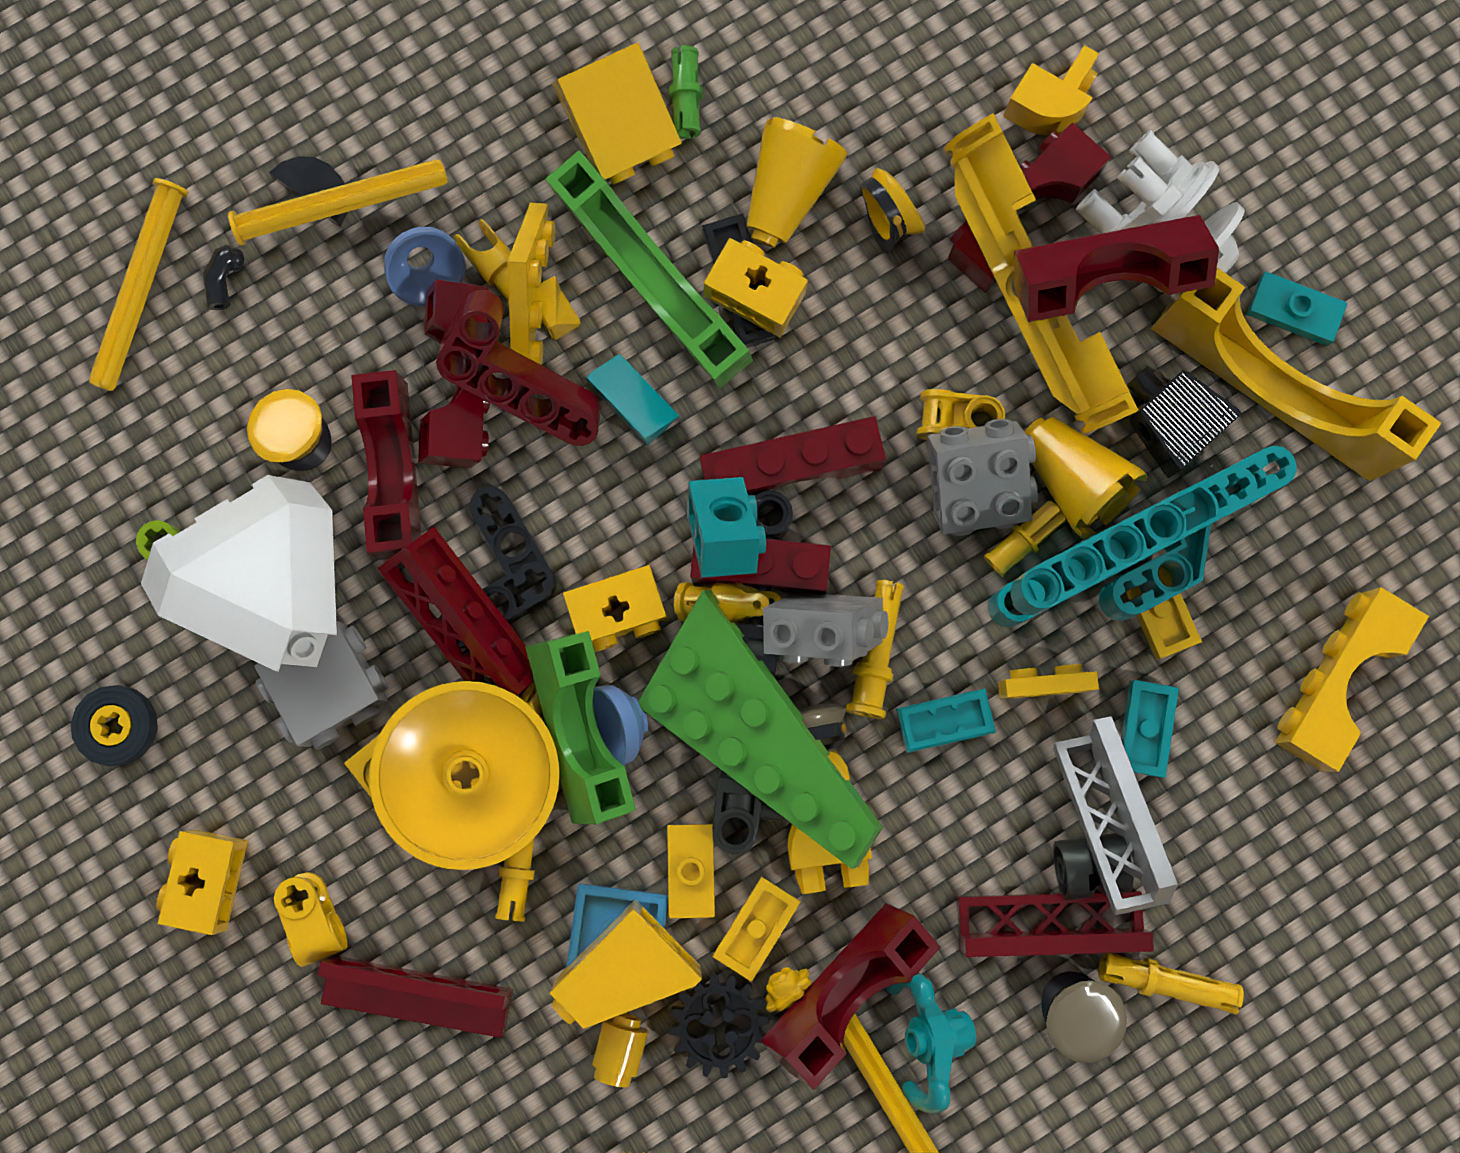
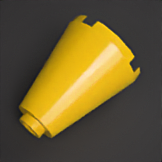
(789, 178)
(1082, 474)

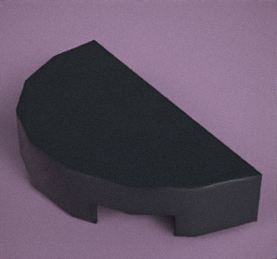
(308, 176)

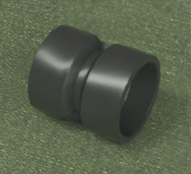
(1077, 871)

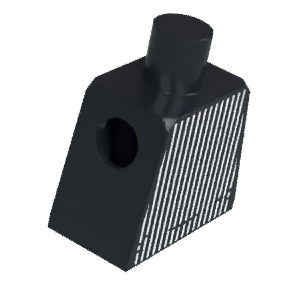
(1178, 417)

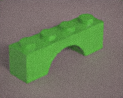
(589, 774)

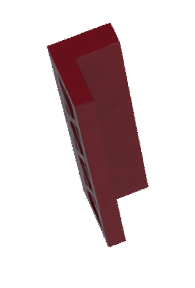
(465, 613)
(1049, 942)
(415, 996)

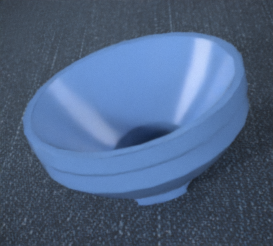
(412, 282)
(619, 722)

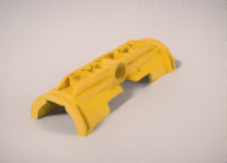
(989, 193)

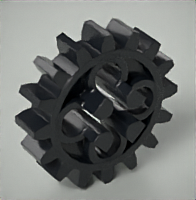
(740, 1040)

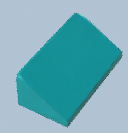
(632, 398)

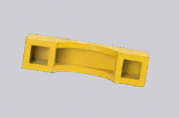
(1320, 724)

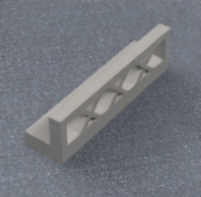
(1132, 814)

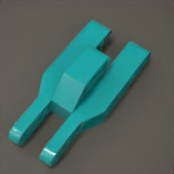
(1174, 524)

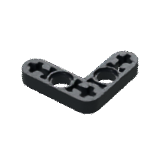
(515, 567)

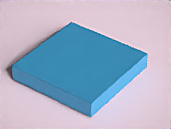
(600, 905)

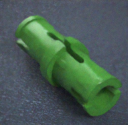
(686, 91)

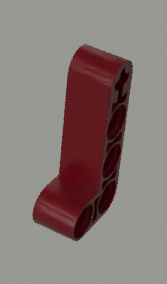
(580, 409)

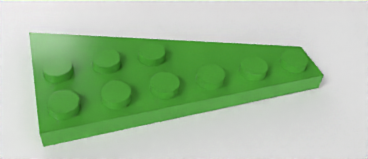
(745, 724)

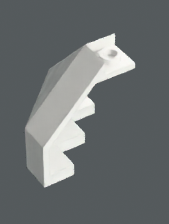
(253, 574)

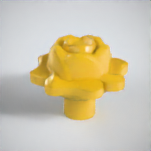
(786, 988)

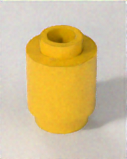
(619, 1050)

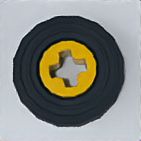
(136, 717)

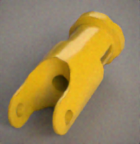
(490, 263)
(735, 600)

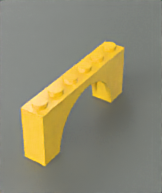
(1357, 431)

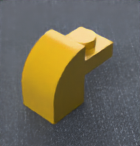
(1049, 103)

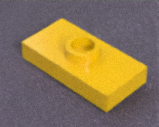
(691, 871)

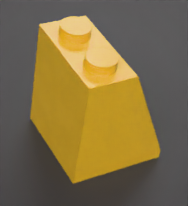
(618, 113)
(623, 970)

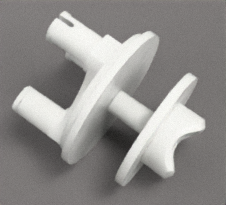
(1168, 192)

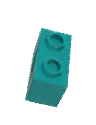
(724, 527)

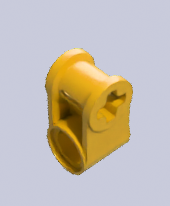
(954, 410)
(312, 923)

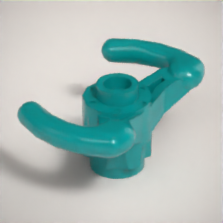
(934, 1041)

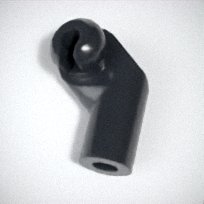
(215, 275)

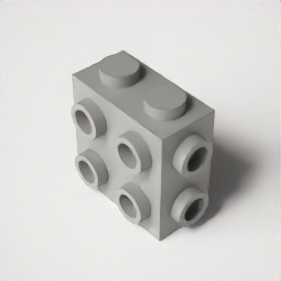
(982, 477)
(824, 627)
(325, 697)

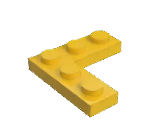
(524, 275)

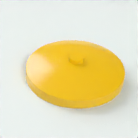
(464, 775)

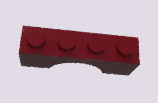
(1062, 171)
(1166, 254)
(453, 432)
(387, 437)
(814, 454)
(812, 1031)

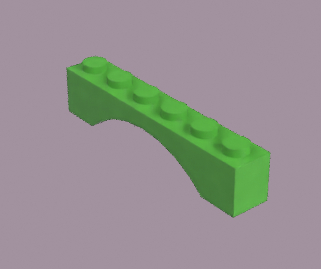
(649, 270)

